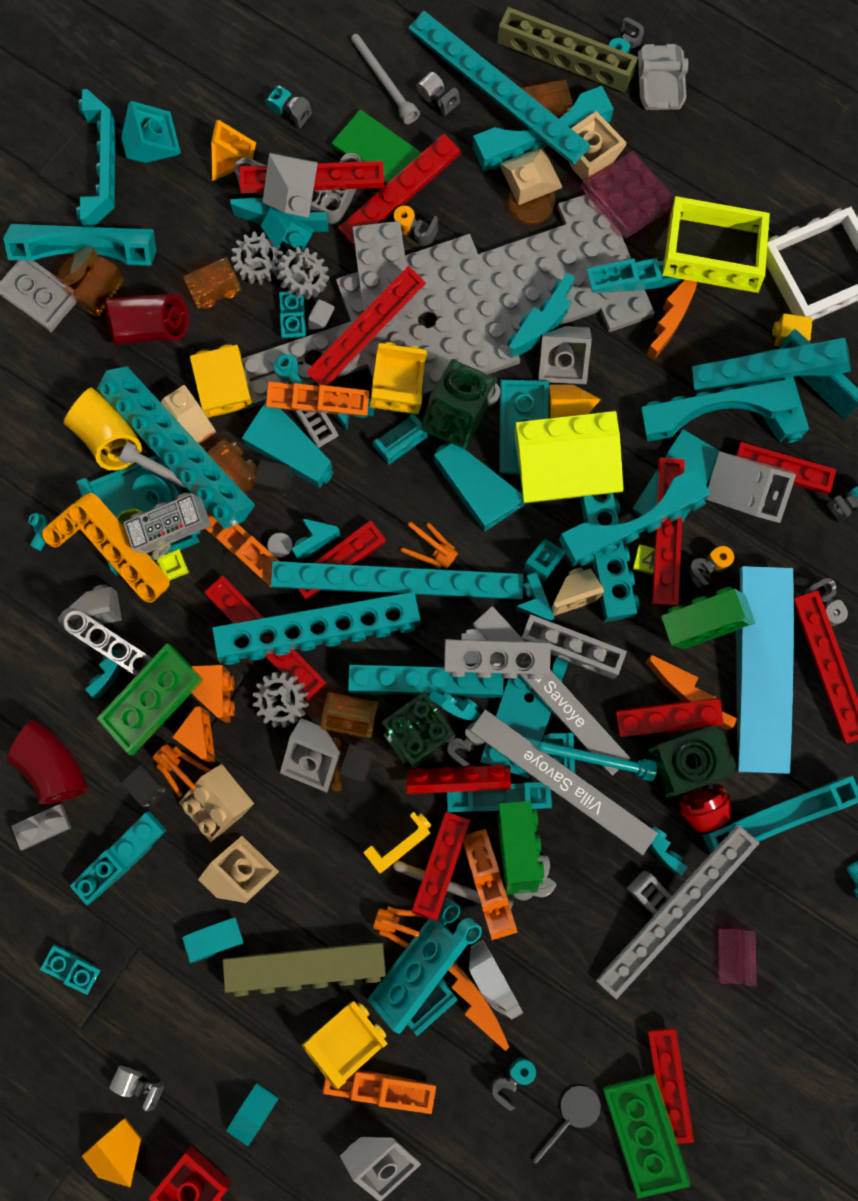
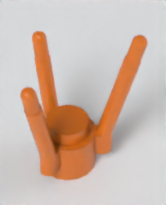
(444, 552)
(168, 760)
(387, 922)

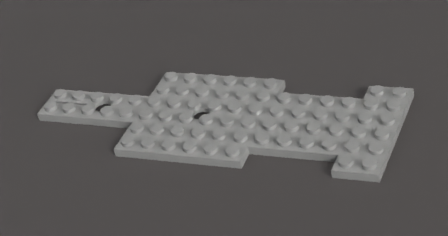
(479, 299)

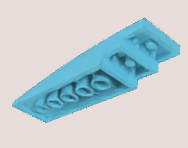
(765, 672)

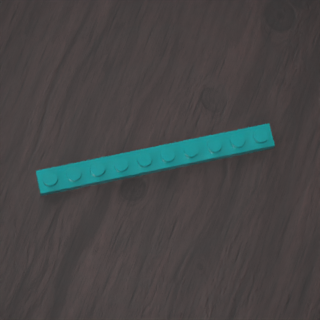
(499, 88)
(396, 580)

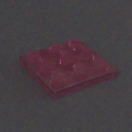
(629, 194)

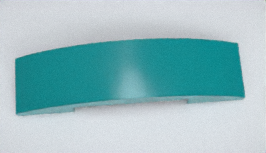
(489, 800)

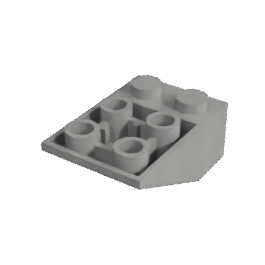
(750, 486)

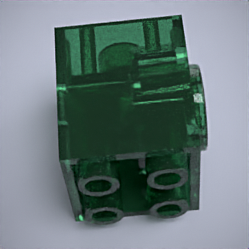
(458, 403)
(417, 731)
(708, 760)

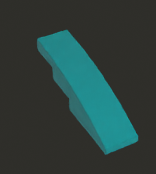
(255, 211)
(629, 276)

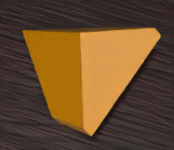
(228, 148)
(570, 401)
(115, 1154)

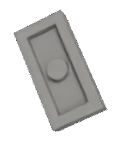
(41, 827)

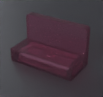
(737, 956)

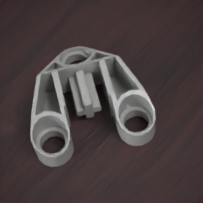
(492, 982)

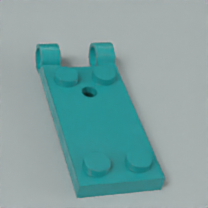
(523, 717)
(418, 972)

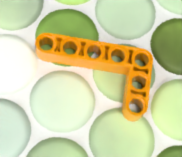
(112, 541)

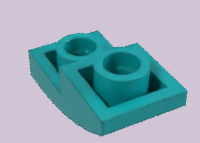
(292, 315)
(101, 683)
(461, 708)
(671, 859)
(212, 940)
(70, 968)

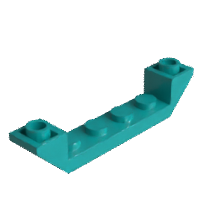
(94, 209)

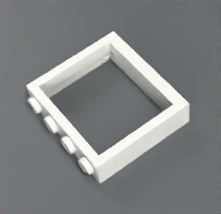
(784, 278)

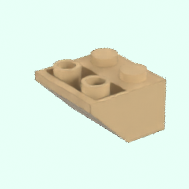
(216, 802)

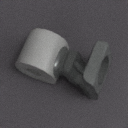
(432, 89)
(836, 609)
(470, 739)
(128, 1083)

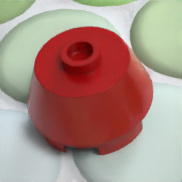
(706, 809)

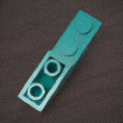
(543, 320)
(118, 859)

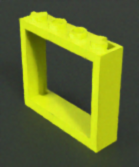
(711, 270)

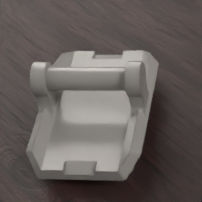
(662, 76)

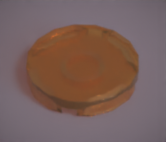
(532, 211)
(75, 266)

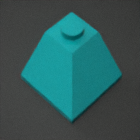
(149, 133)

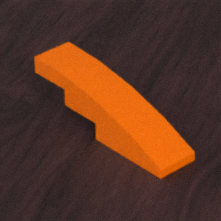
(675, 308)
(317, 398)
(244, 548)
(682, 685)
(489, 884)
(478, 1008)
(386, 1091)

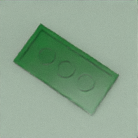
(375, 143)
(149, 699)
(646, 1136)

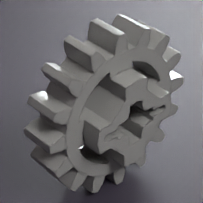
(258, 267)
(302, 273)
(270, 701)

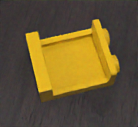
(398, 378)
(221, 380)
(382, 863)
(345, 1044)

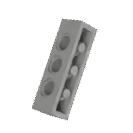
(576, 647)
(538, 653)

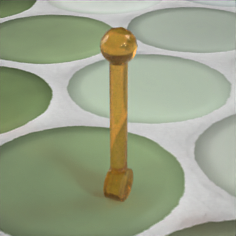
(337, 786)

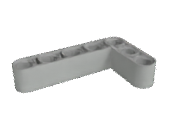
(323, 198)
(106, 641)

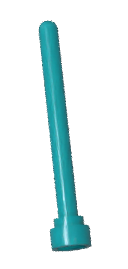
(644, 769)

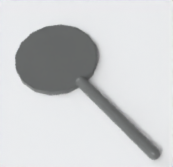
(579, 1108)

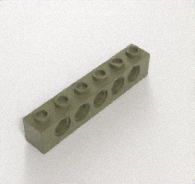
(566, 49)

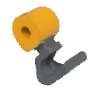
(408, 224)
(717, 560)

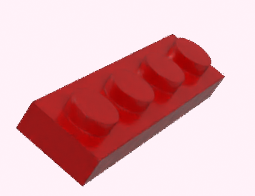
(808, 474)
(350, 551)
(670, 717)
(459, 779)
(440, 866)
(671, 1081)

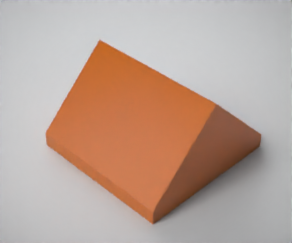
(197, 734)

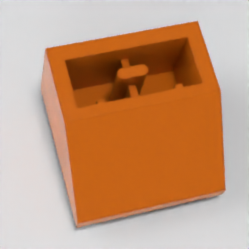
(215, 690)

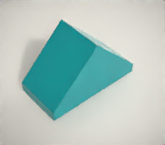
(544, 560)
(252, 1114)

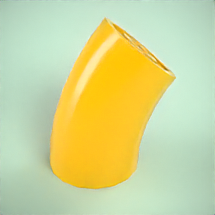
(101, 429)

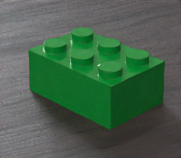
(708, 618)
(520, 847)

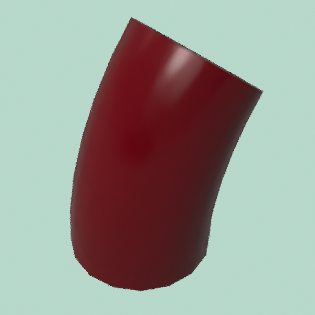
(146, 318)
(47, 764)

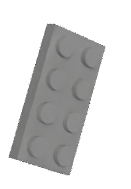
(379, 260)

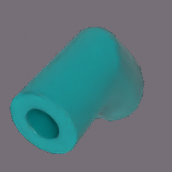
(38, 522)

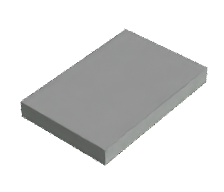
(37, 293)

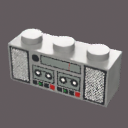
(167, 523)

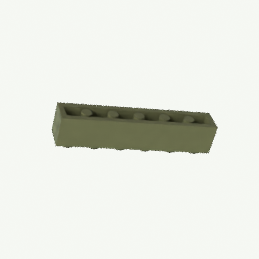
(304, 967)

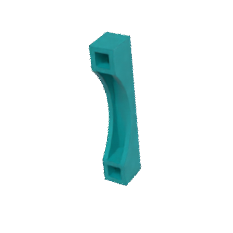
(501, 145)
(40, 241)
(807, 360)
(769, 399)
(588, 539)
(416, 680)
(791, 812)

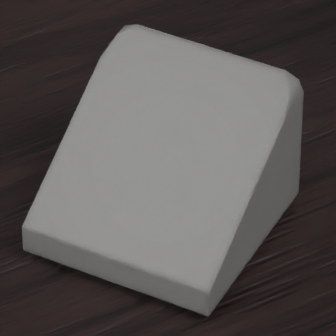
(320, 315)

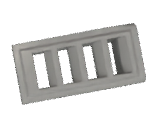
(313, 434)
(638, 890)

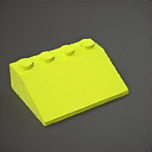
(569, 456)

